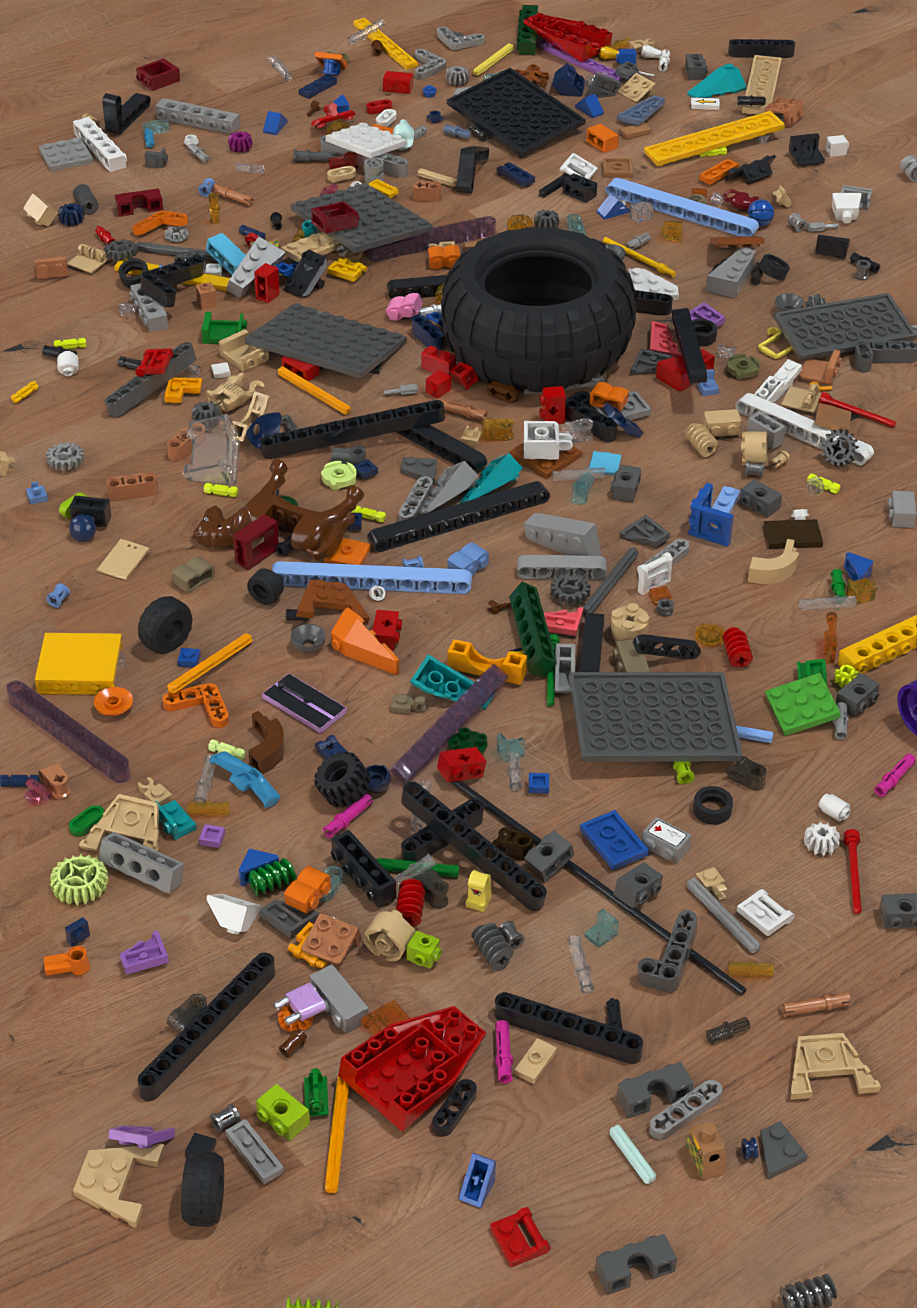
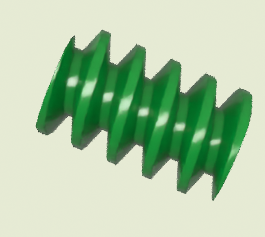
(271, 875)

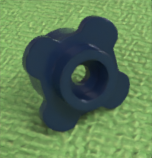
(435, 116)

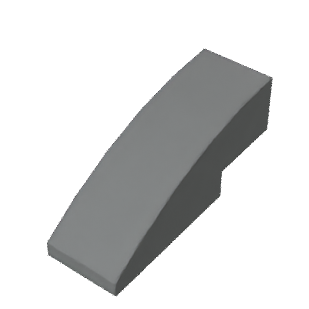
(565, 663)

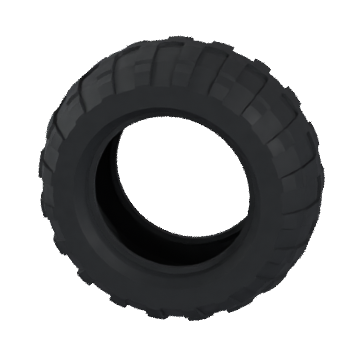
(538, 308)

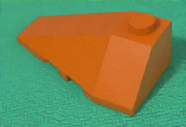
(359, 643)

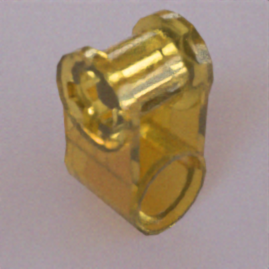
(496, 428)

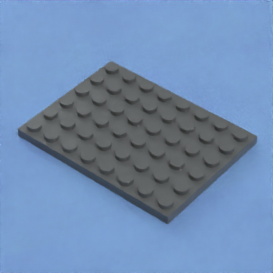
(379, 222)
(326, 340)
(654, 716)

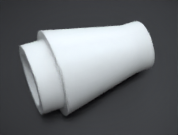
(650, 52)

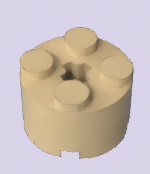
(754, 447)
(628, 622)
(388, 935)

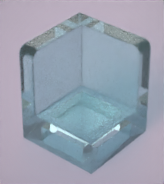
(513, 745)
(604, 930)

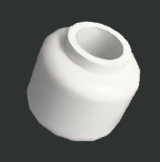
(67, 362)

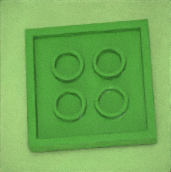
(802, 704)

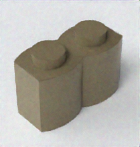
(193, 574)

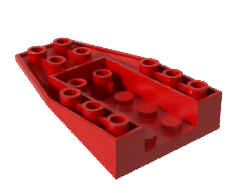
(570, 36)
(411, 1063)

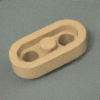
(341, 173)

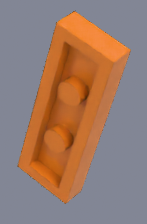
(718, 171)

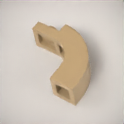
(258, 407)
(776, 569)

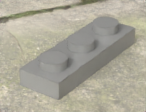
(254, 1151)

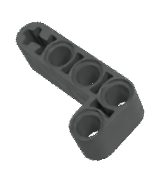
(883, 352)
(675, 950)

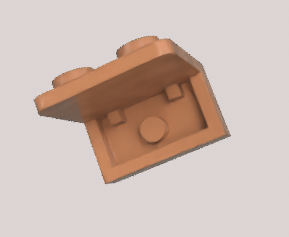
(790, 108)
(51, 267)
(821, 371)
(331, 939)

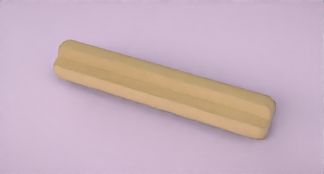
(437, 177)

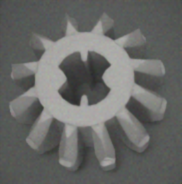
(457, 75)

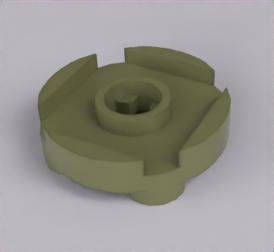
(742, 366)

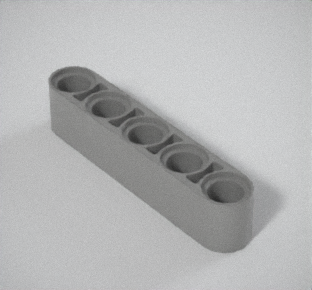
(551, 566)

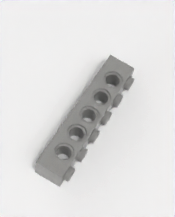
(197, 116)

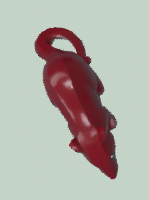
(740, 200)

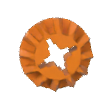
(286, 1011)

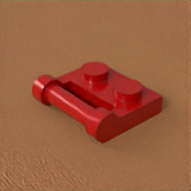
(158, 362)
(512, 1240)

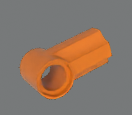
(73, 961)

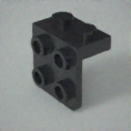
(805, 149)
(832, 246)

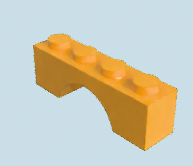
(464, 658)

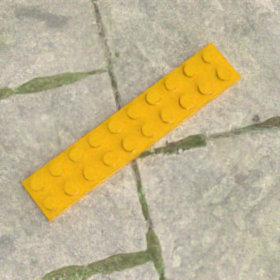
(714, 138)

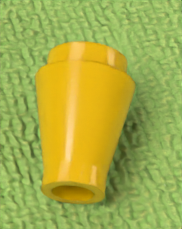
(607, 53)

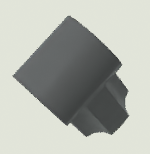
(354, 455)

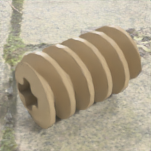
(701, 439)

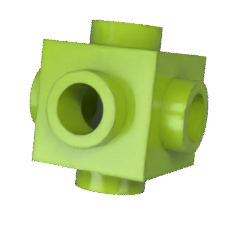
(423, 949)

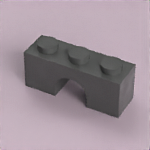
(670, 1081)
(652, 1254)

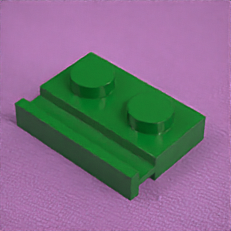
(811, 668)

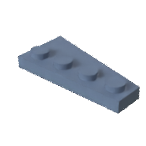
(639, 113)

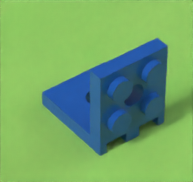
(703, 515)

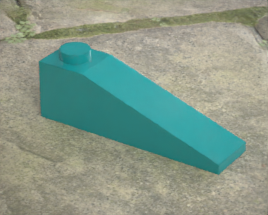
(722, 80)
(494, 475)
(441, 680)

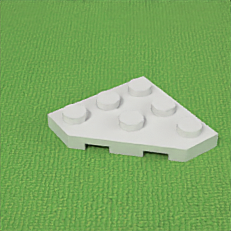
(647, 281)

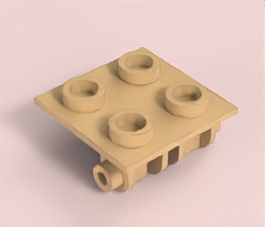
(637, 87)
(88, 259)
(802, 399)

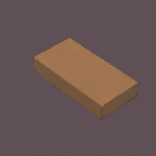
(635, 131)

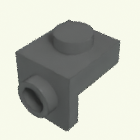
(156, 159)

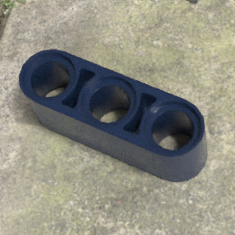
(427, 332)

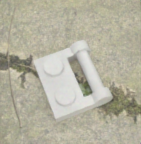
(580, 165)
(656, 577)
(761, 915)

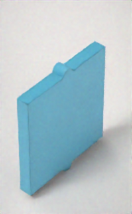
(608, 460)

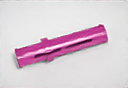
(891, 779)
(342, 820)
(504, 1058)

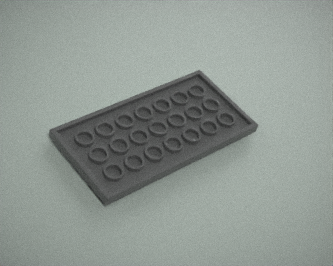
(841, 324)

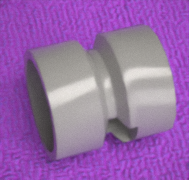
(909, 167)
(373, 170)

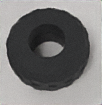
(165, 624)
(202, 1188)

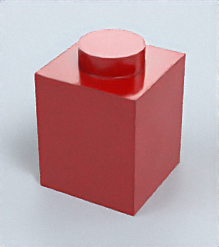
(438, 384)

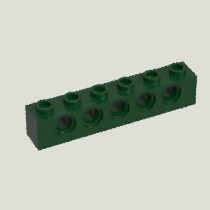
(526, 36)
(532, 629)

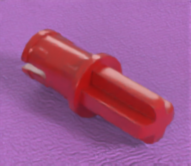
(105, 236)

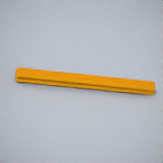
(314, 390)
(209, 663)
(337, 1136)

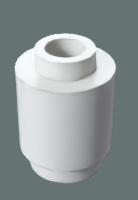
(835, 807)

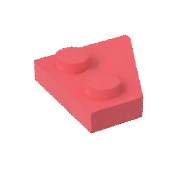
(564, 622)

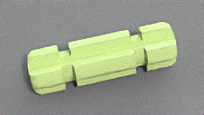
(215, 746)

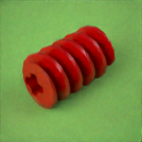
(737, 647)
(411, 901)

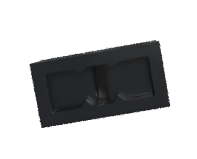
(580, 188)
(96, 507)

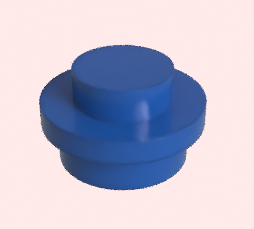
(429, 91)

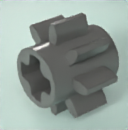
(815, 300)

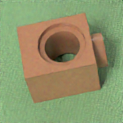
(206, 295)

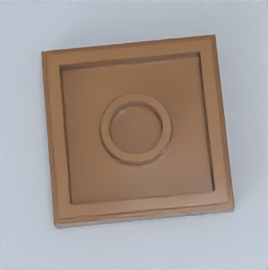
(617, 168)

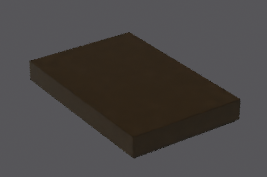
(803, 532)

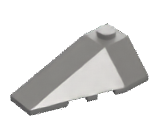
(449, 484)

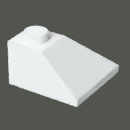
(233, 912)

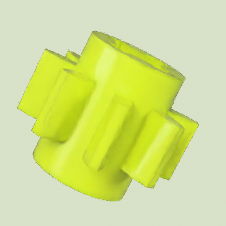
(845, 675)

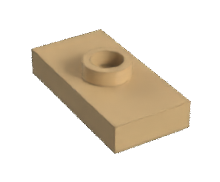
(535, 1061)

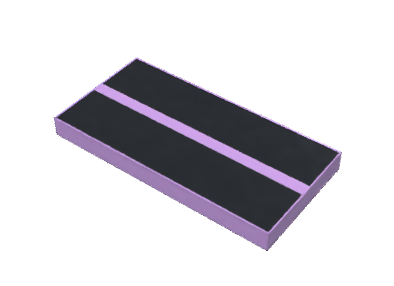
(317, 714)

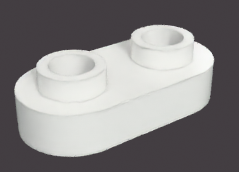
(386, 117)

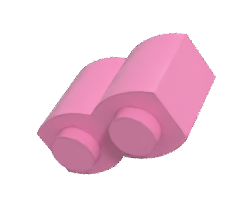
(404, 306)

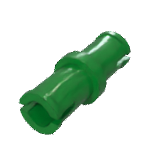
(837, 584)

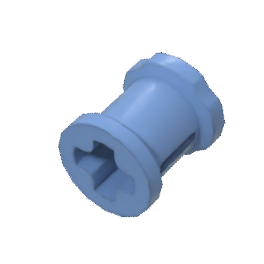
(205, 186)
(417, 562)
(58, 595)

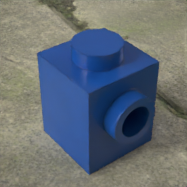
(626, 55)

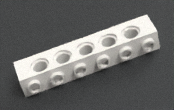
(100, 144)

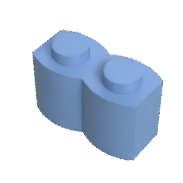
(469, 558)

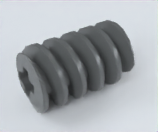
(85, 198)
(492, 945)
(809, 1293)

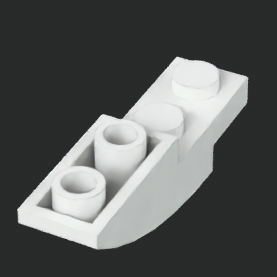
(778, 385)

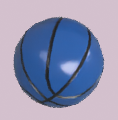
(761, 211)

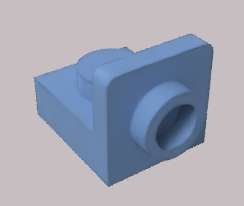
(710, 387)

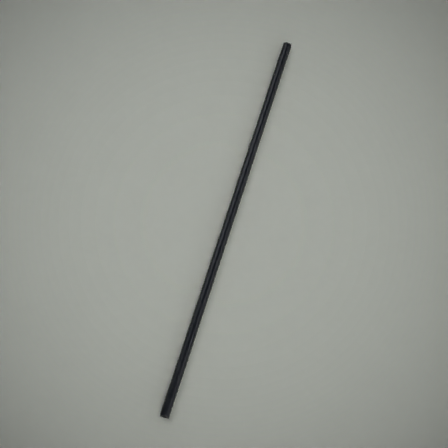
(740, 989)

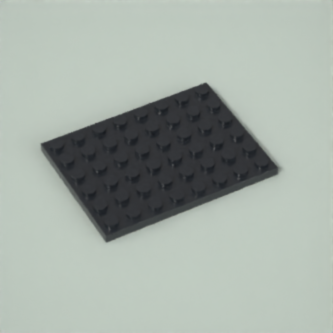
(516, 112)

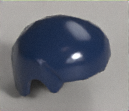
(82, 527)
(380, 778)

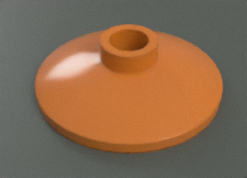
(113, 701)

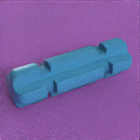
(149, 138)

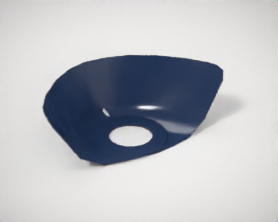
(269, 425)

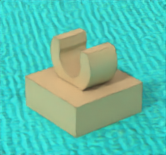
(471, 437)
(4, 463)

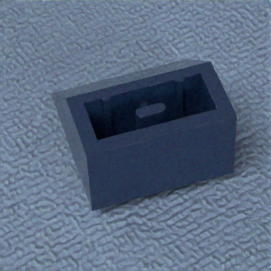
(568, 81)

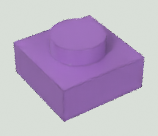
(212, 836)

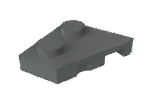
(603, 86)
(647, 362)
(419, 467)
(645, 532)
(287, 918)
(780, 1150)

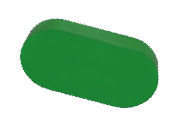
(84, 821)

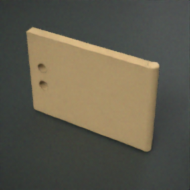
(123, 559)

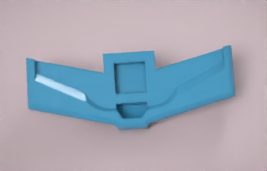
(247, 777)

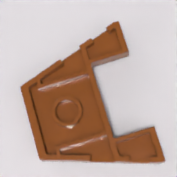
(330, 596)

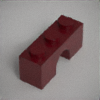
(148, 199)

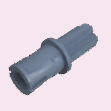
(456, 131)

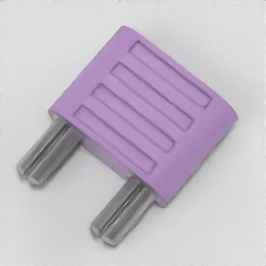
(303, 1001)

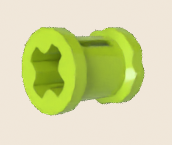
(683, 771)

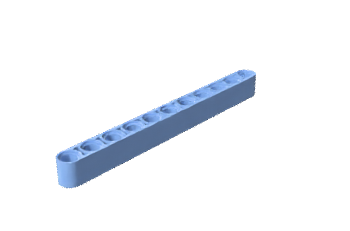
(683, 208)
(366, 576)

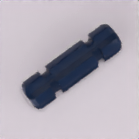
(245, 230)
(16, 780)

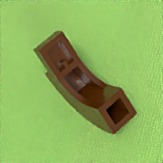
(271, 750)

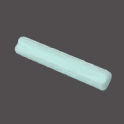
(632, 1154)

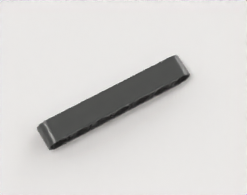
(141, 387)

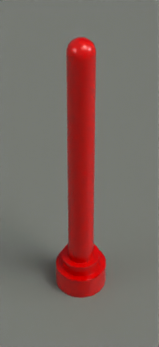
(826, 399)
(851, 839)

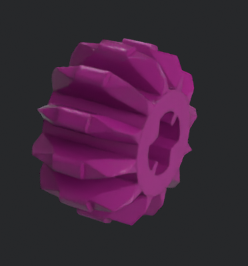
(240, 141)

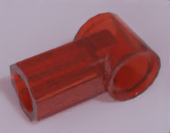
(348, 159)

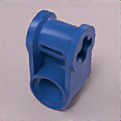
(331, 67)

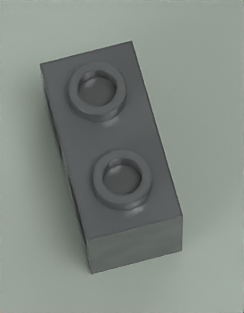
(695, 66)

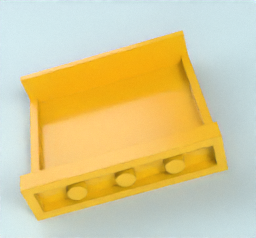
(78, 663)

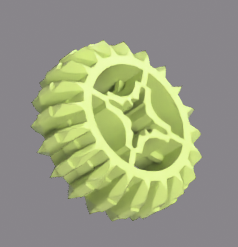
(79, 879)

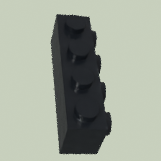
(363, 868)

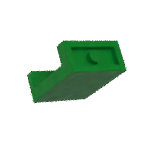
(216, 330)

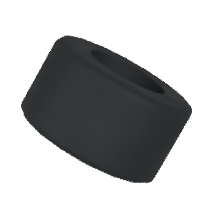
(265, 586)

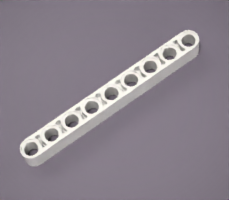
(797, 425)

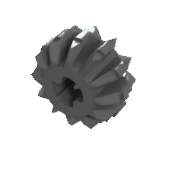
(546, 219)
(205, 410)

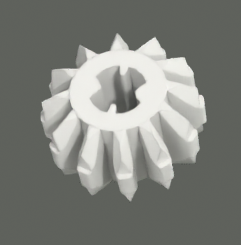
(821, 838)

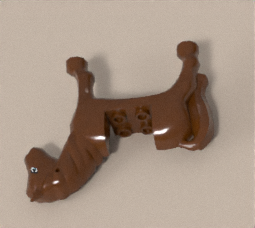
(311, 530)

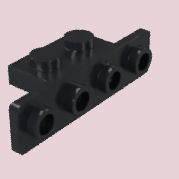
(754, 171)

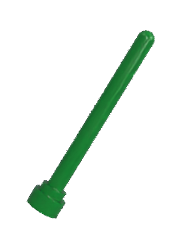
(551, 675)

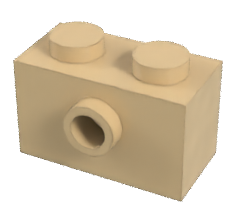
(40, 210)
(722, 422)

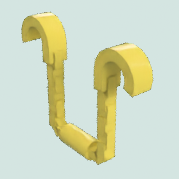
(777, 335)

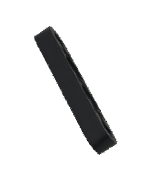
(646, 645)

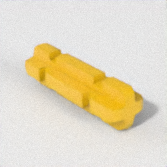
(24, 392)

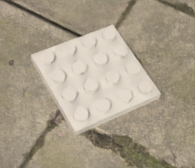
(366, 140)

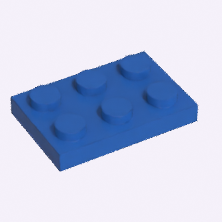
(614, 840)

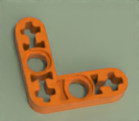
(159, 218)
(201, 697)

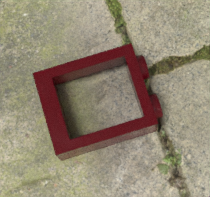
(158, 74)
(334, 217)
(243, 539)

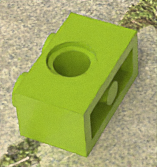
(278, 1101)

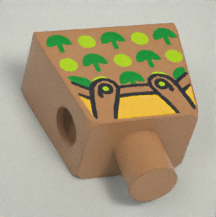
(704, 1143)

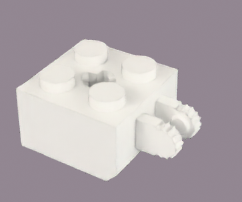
(544, 440)

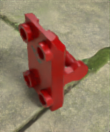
(332, 115)

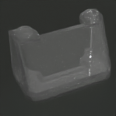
(213, 451)

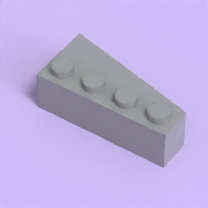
(259, 253)
(732, 273)
(563, 534)

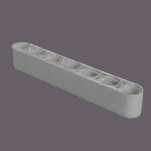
(392, 164)

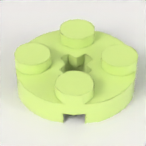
(346, 475)

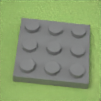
(65, 154)

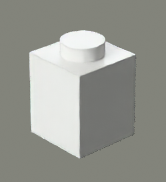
(836, 145)

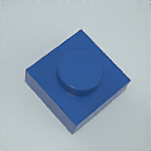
(189, 657)
(538, 782)

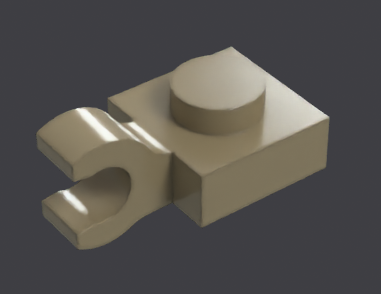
(406, 703)

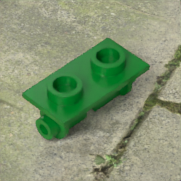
(316, 1093)

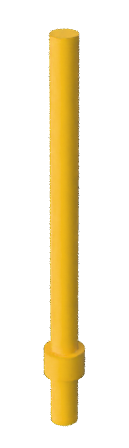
(662, 268)

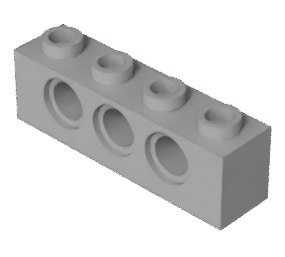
(149, 310)
(141, 862)

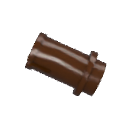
(376, 46)
(296, 1039)

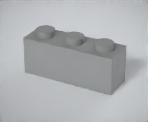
(340, 998)

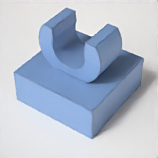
(36, 493)

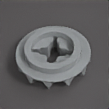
(176, 234)

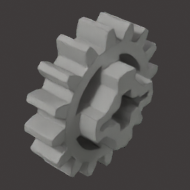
(65, 456)

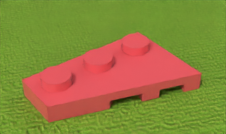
(661, 340)

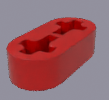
(378, 106)

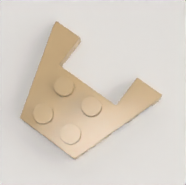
(128, 817)
(828, 1056)
(106, 1176)

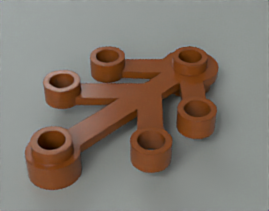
(532, 71)

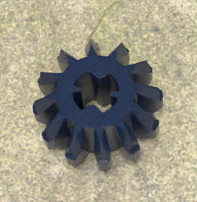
(71, 214)

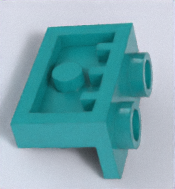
(175, 820)

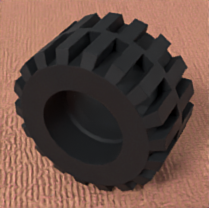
(342, 779)

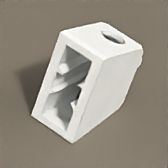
(846, 206)

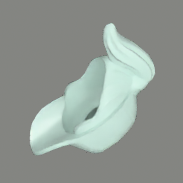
(406, 132)

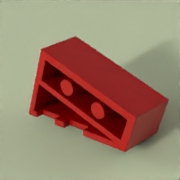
(673, 371)

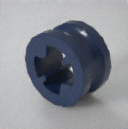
(749, 1148)

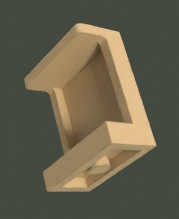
(240, 354)

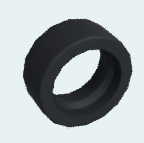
(129, 265)
(774, 267)
(707, 326)
(713, 793)

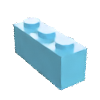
(225, 252)

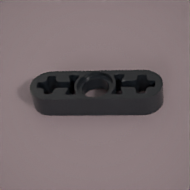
(454, 1117)

